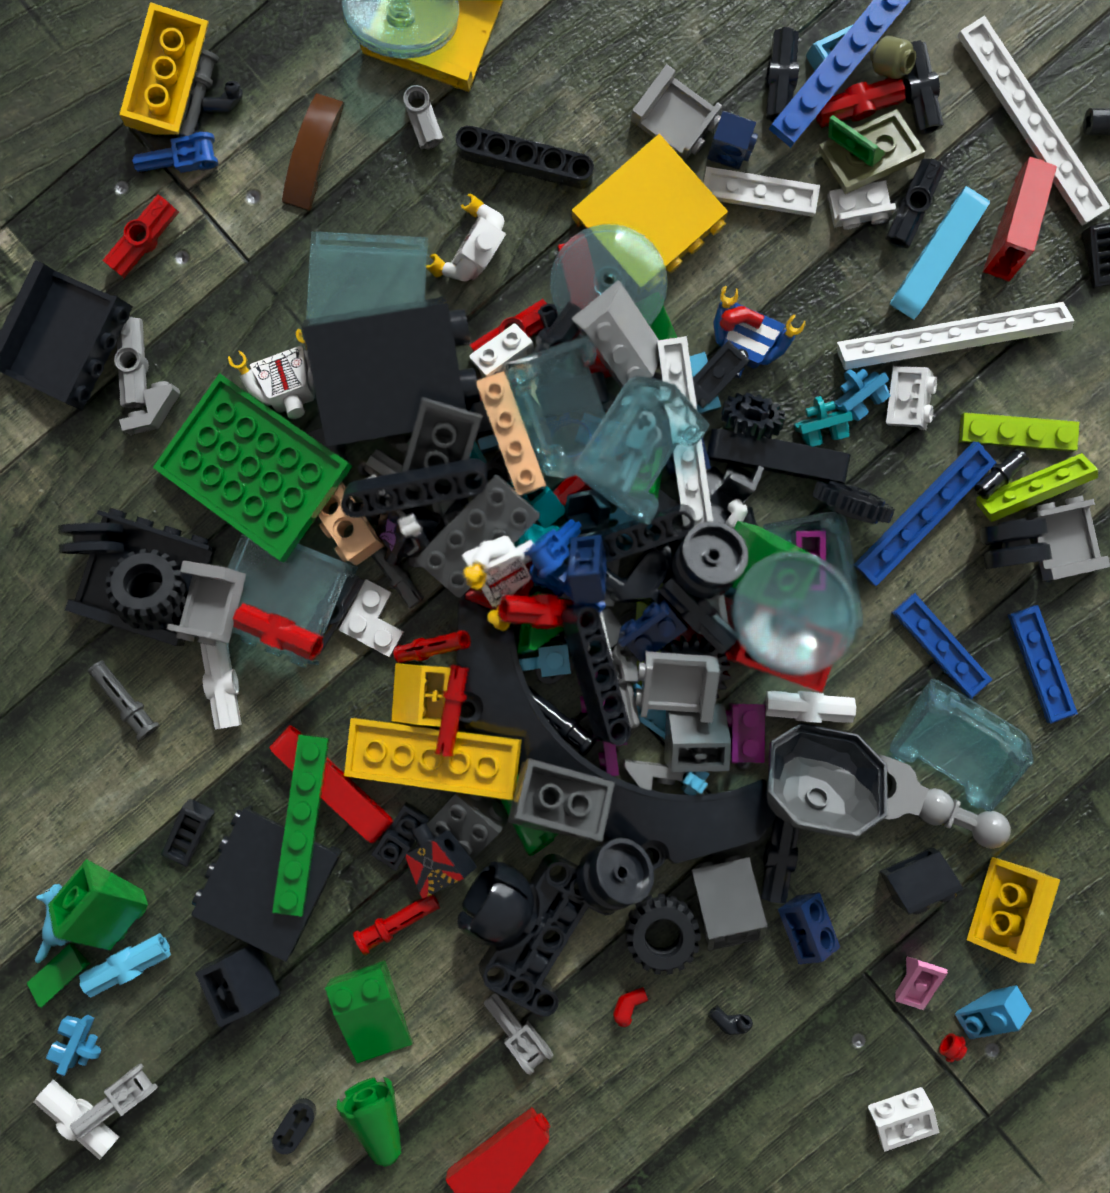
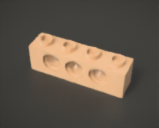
(511, 433)
(363, 539)

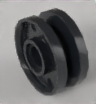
(90, 538)

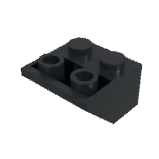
(921, 881)
(237, 983)

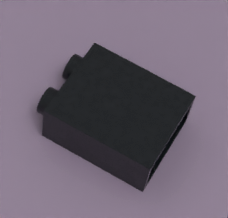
(382, 362)

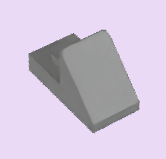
(644, 772)

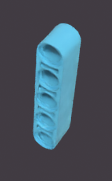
(939, 252)

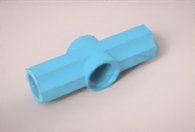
(124, 965)

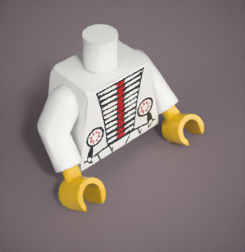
(476, 248)
(280, 380)
(498, 571)

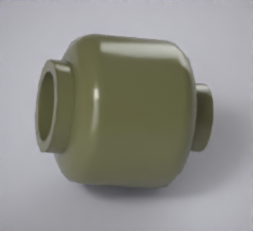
(893, 57)

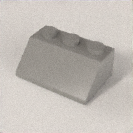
(619, 335)

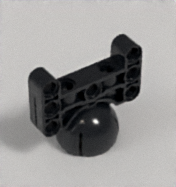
(512, 921)

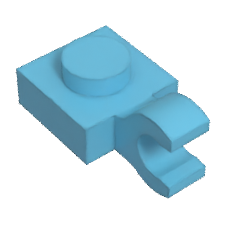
(551, 660)
(694, 782)

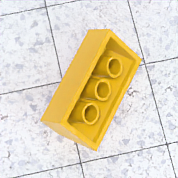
(163, 71)

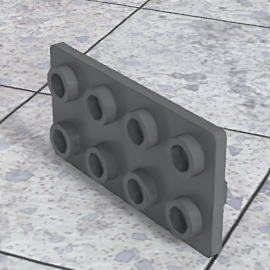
(485, 518)

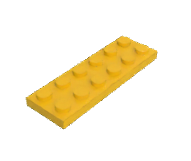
(407, 757)

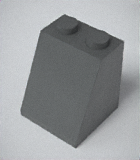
(728, 903)

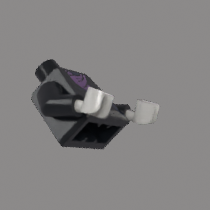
(405, 531)

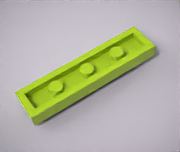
(1019, 432)
(1038, 487)

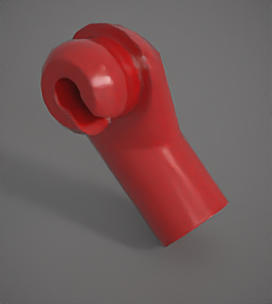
(740, 315)
(626, 1004)

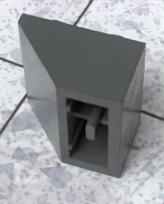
(696, 744)

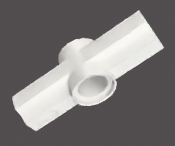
(221, 685)
(810, 706)
(65, 1110)

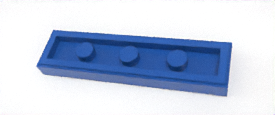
(941, 646)
(1042, 664)

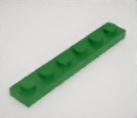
(301, 825)

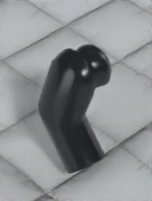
(227, 101)
(730, 1023)

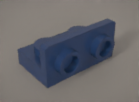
(652, 630)

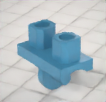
(871, 386)
(66, 1055)

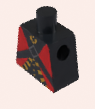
(437, 860)

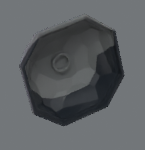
(826, 781)

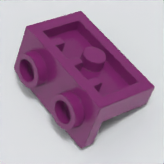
(746, 732)

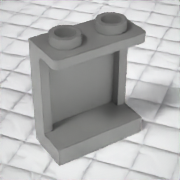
(676, 114)
(1070, 538)
(209, 603)
(678, 684)

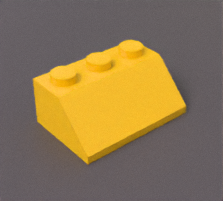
(1013, 910)

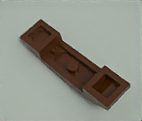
(310, 150)

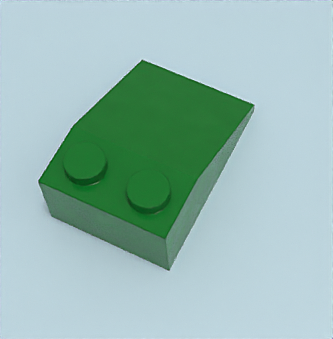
(368, 1011)

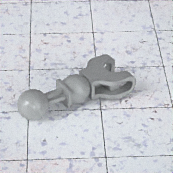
(938, 808)

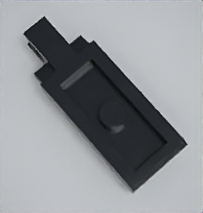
(718, 373)

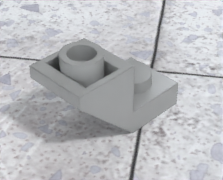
(159, 401)

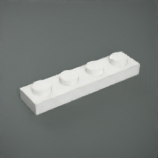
(762, 191)

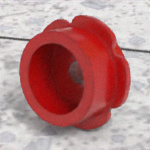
(953, 1047)

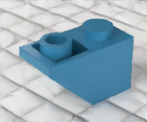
(994, 1013)

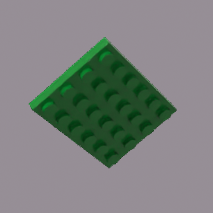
(252, 467)

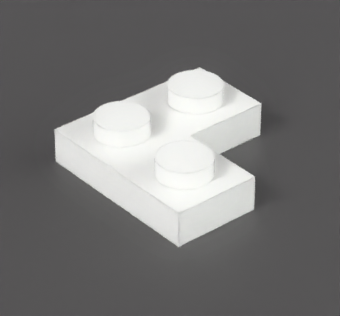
(364, 620)

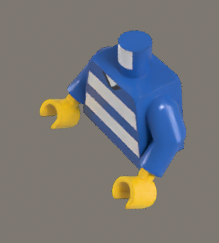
(760, 344)

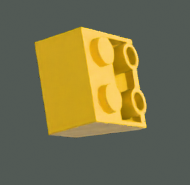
(419, 693)

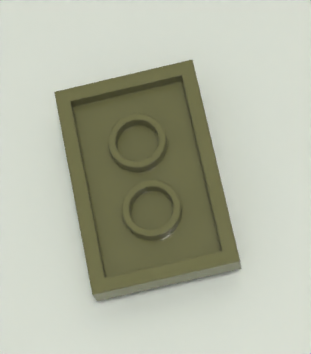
(887, 132)

